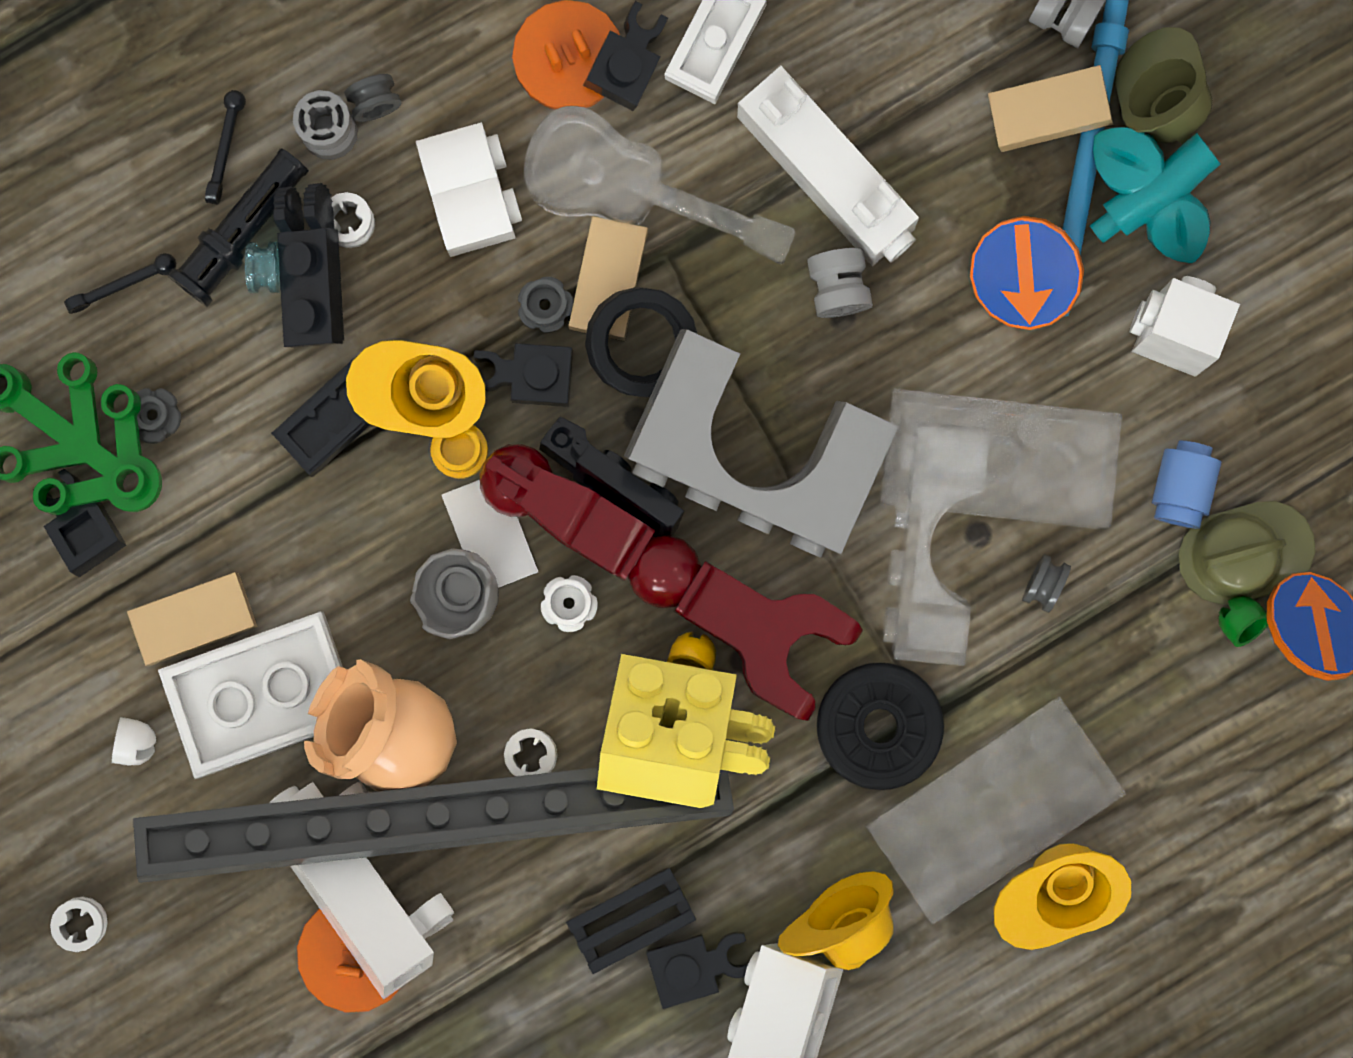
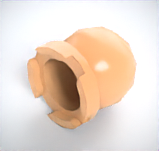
(379, 729)

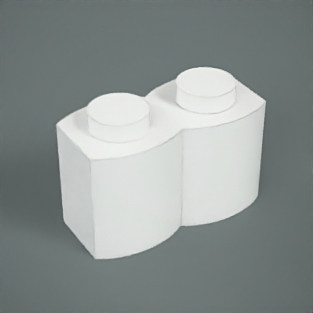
(467, 189)

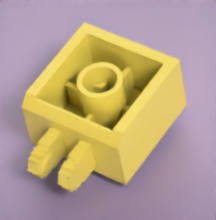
(671, 733)

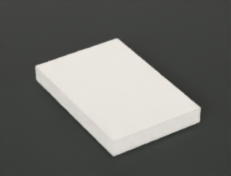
(250, 694)

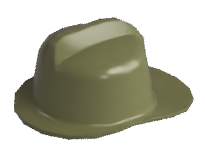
(1164, 85)
(1246, 551)

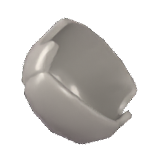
(454, 593)

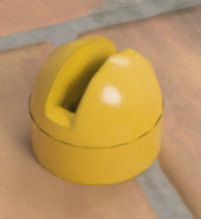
(693, 651)

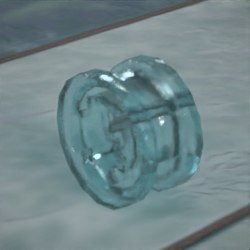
(262, 267)

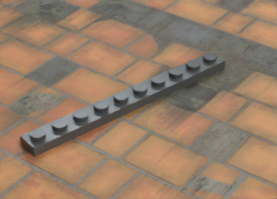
(396, 823)

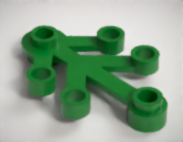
(80, 442)

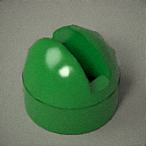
(1243, 620)

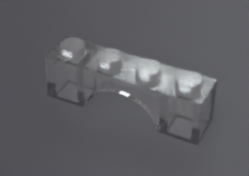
(944, 468)

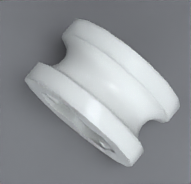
(363, 212)
(514, 746)
(64, 914)

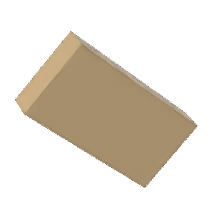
(1050, 108)
(608, 266)
(192, 619)

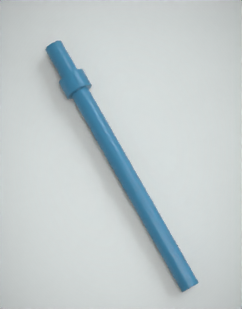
(1108, 42)

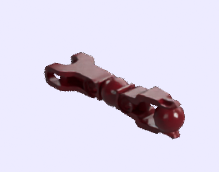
(668, 573)

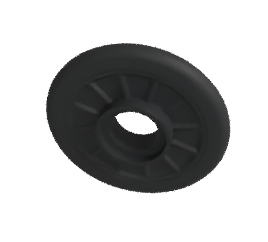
(917, 732)

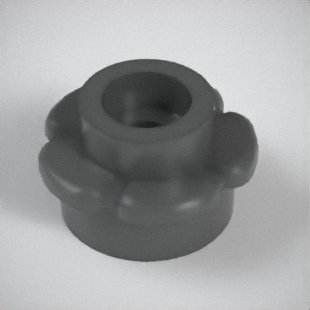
(544, 289)
(168, 415)

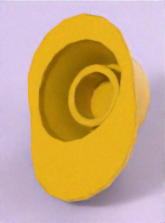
(416, 388)
(1061, 897)
(845, 922)

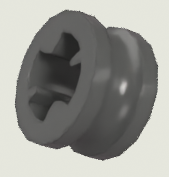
(372, 97)
(1046, 583)

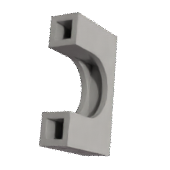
(814, 504)

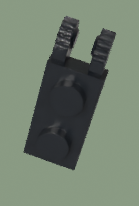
(309, 267)

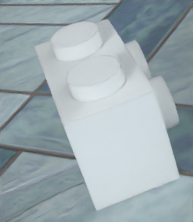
(1183, 325)
(784, 1005)

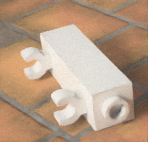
(828, 167)
(367, 914)

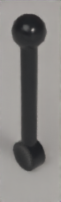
(234, 102)
(161, 265)

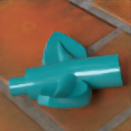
(1154, 191)

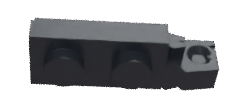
(611, 477)

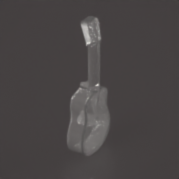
(587, 169)

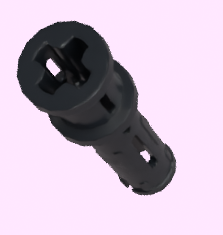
(225, 255)

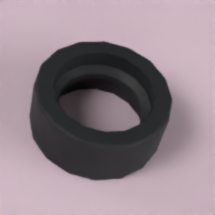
(603, 320)

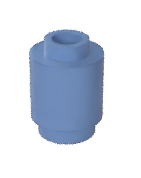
(1186, 484)

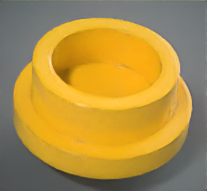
(461, 454)

